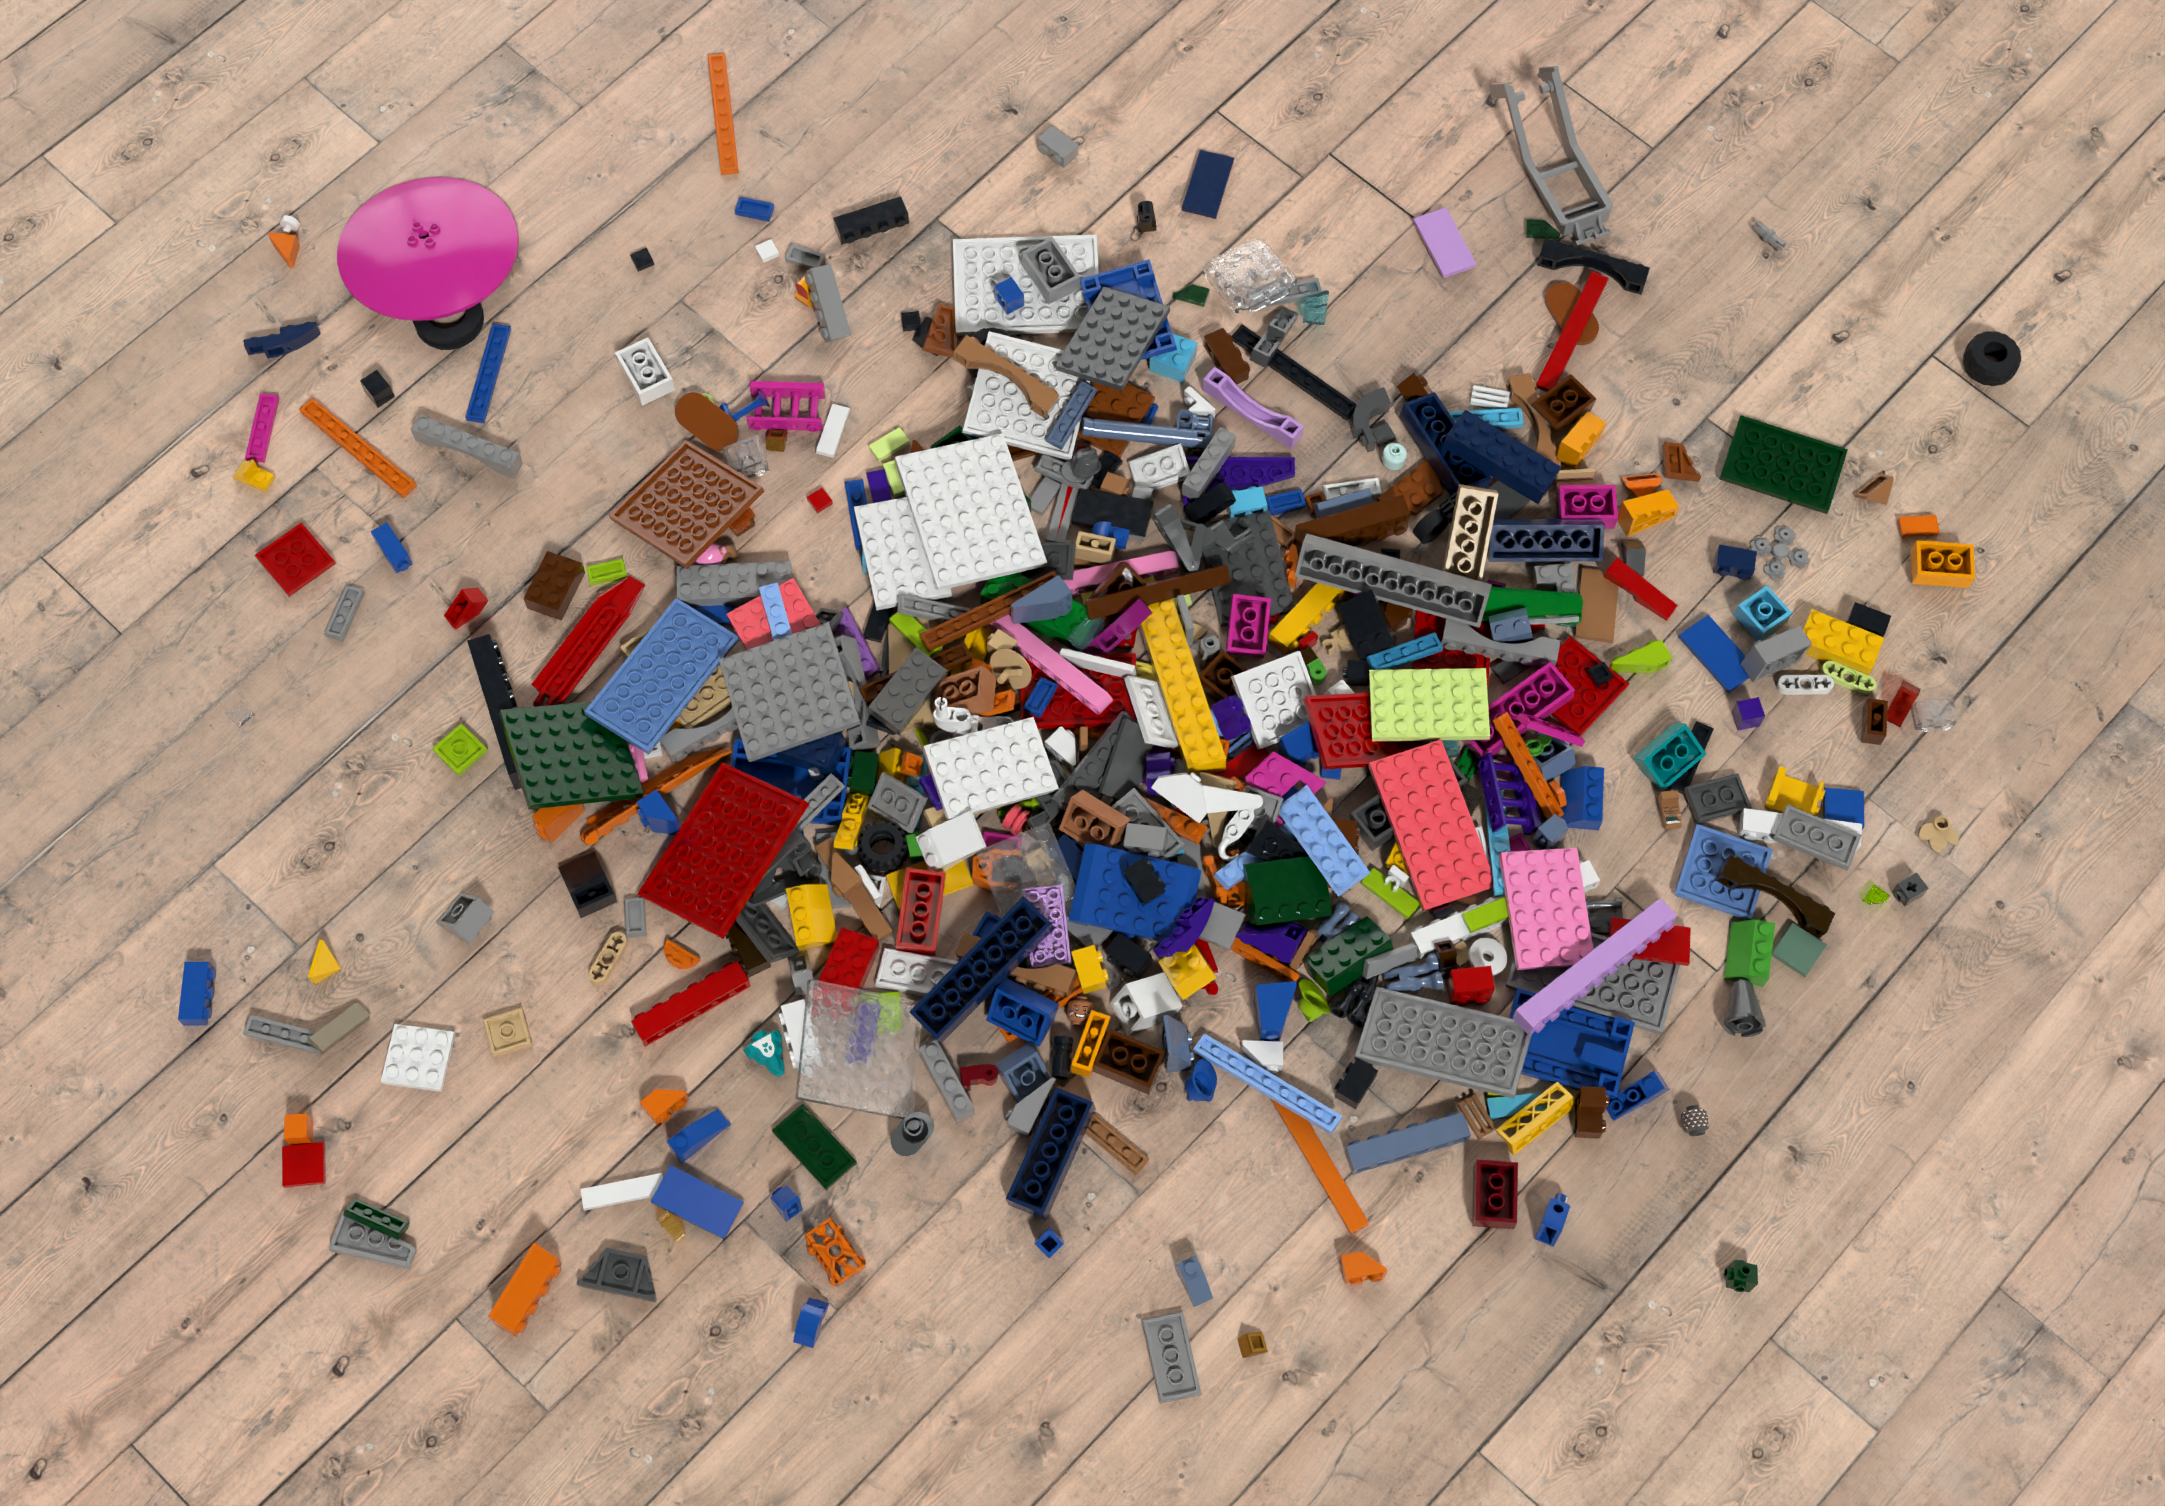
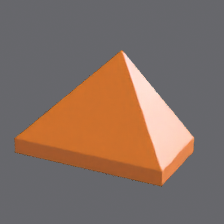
(1642, 484)

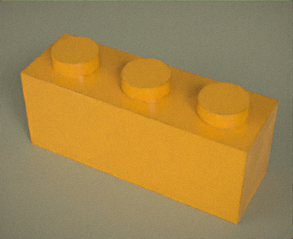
(1090, 1044)

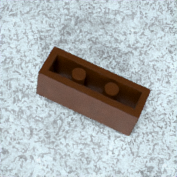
(1226, 356)

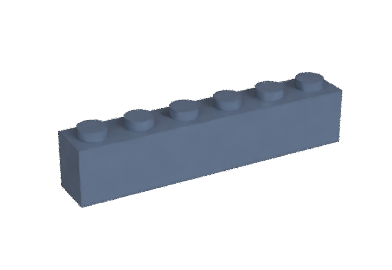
(1407, 1142)

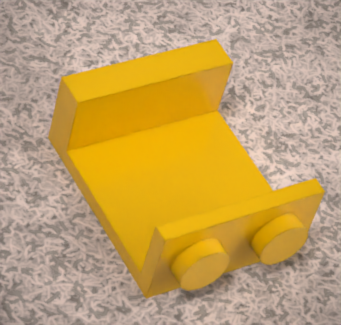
(1794, 793)

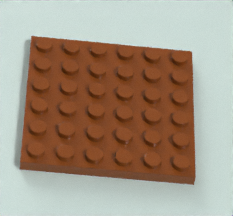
(686, 504)

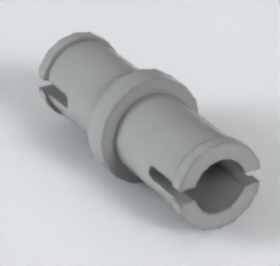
(1769, 236)

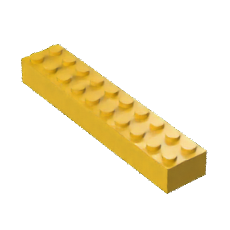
(1182, 690)

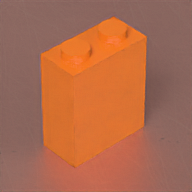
(553, 821)

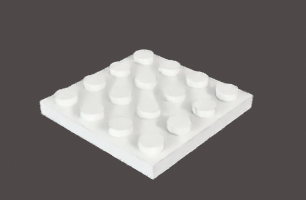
(1274, 697)

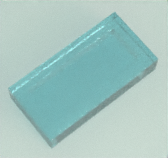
(1086, 632)

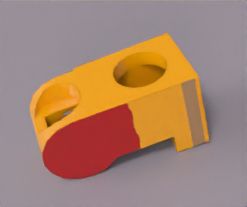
(803, 293)

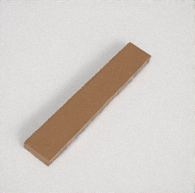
(860, 900)
(1114, 1143)

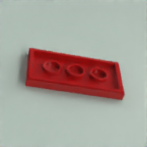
(1670, 948)

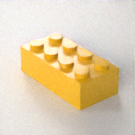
(1841, 642)

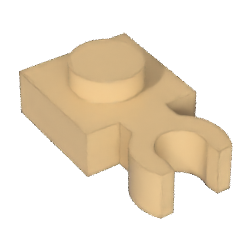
(1339, 638)

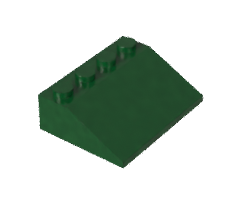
(1285, 891)

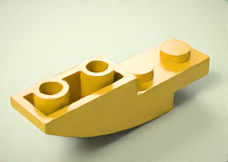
(852, 821)

